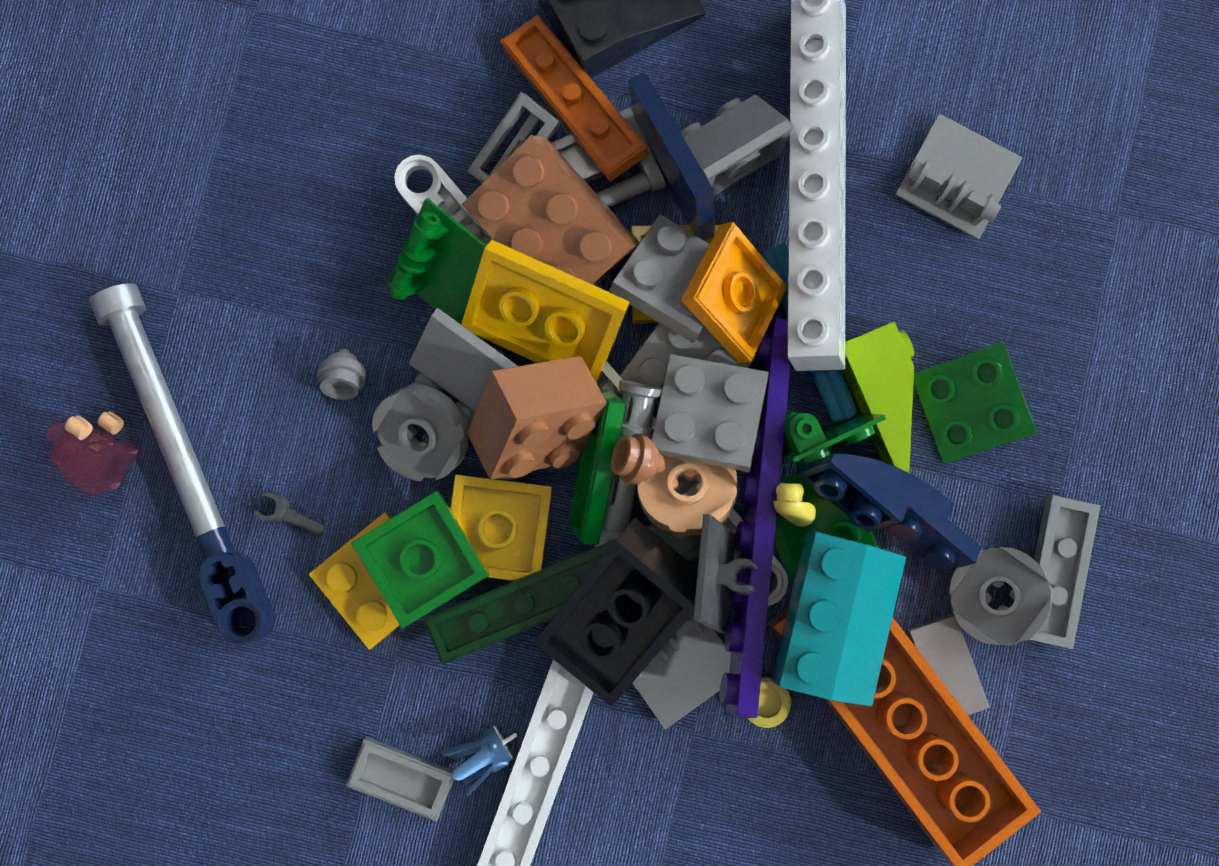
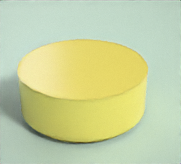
(773, 704)

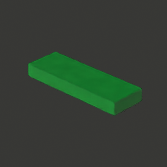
(595, 472)

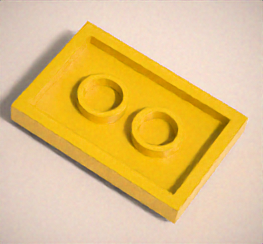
(541, 310)

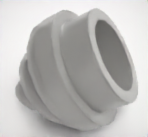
(341, 375)

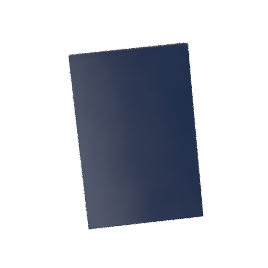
(673, 157)

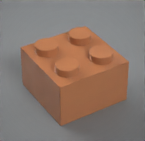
(535, 417)

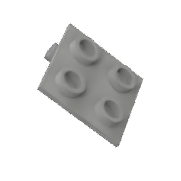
(959, 176)
(684, 672)

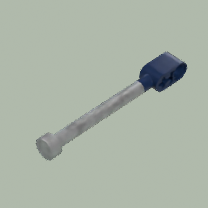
(120, 309)

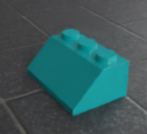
(838, 619)

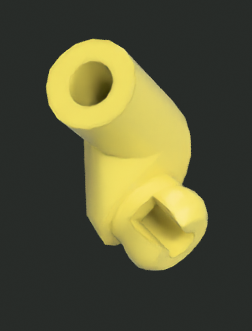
(791, 507)

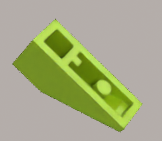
(882, 383)

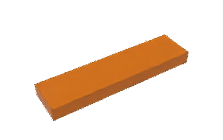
(574, 98)

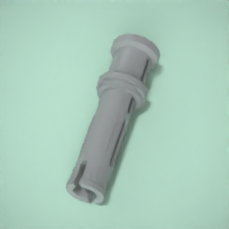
(637, 418)

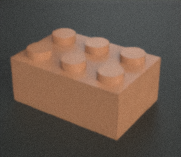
(550, 213)

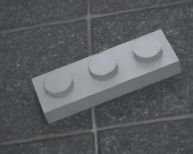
(1065, 556)

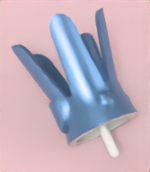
(490, 756)

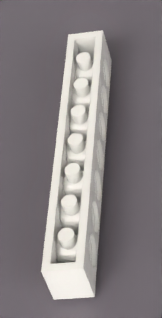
(817, 186)

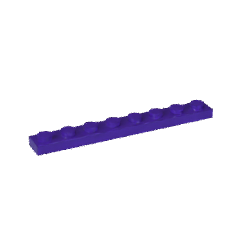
(756, 534)

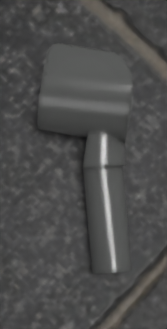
(285, 513)

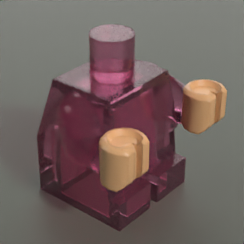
(90, 456)

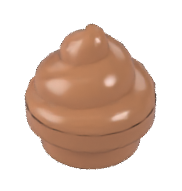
(636, 459)

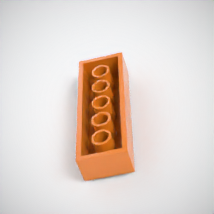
(934, 755)

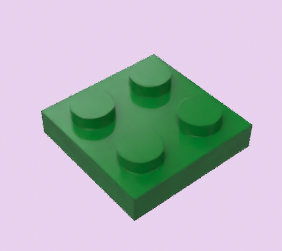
(420, 559)

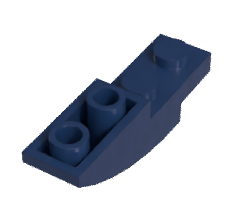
(889, 497)

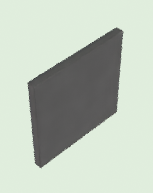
(718, 575)

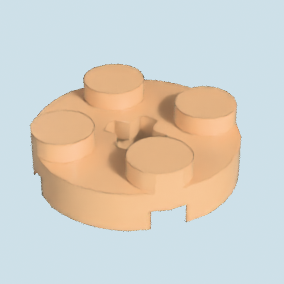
(683, 513)

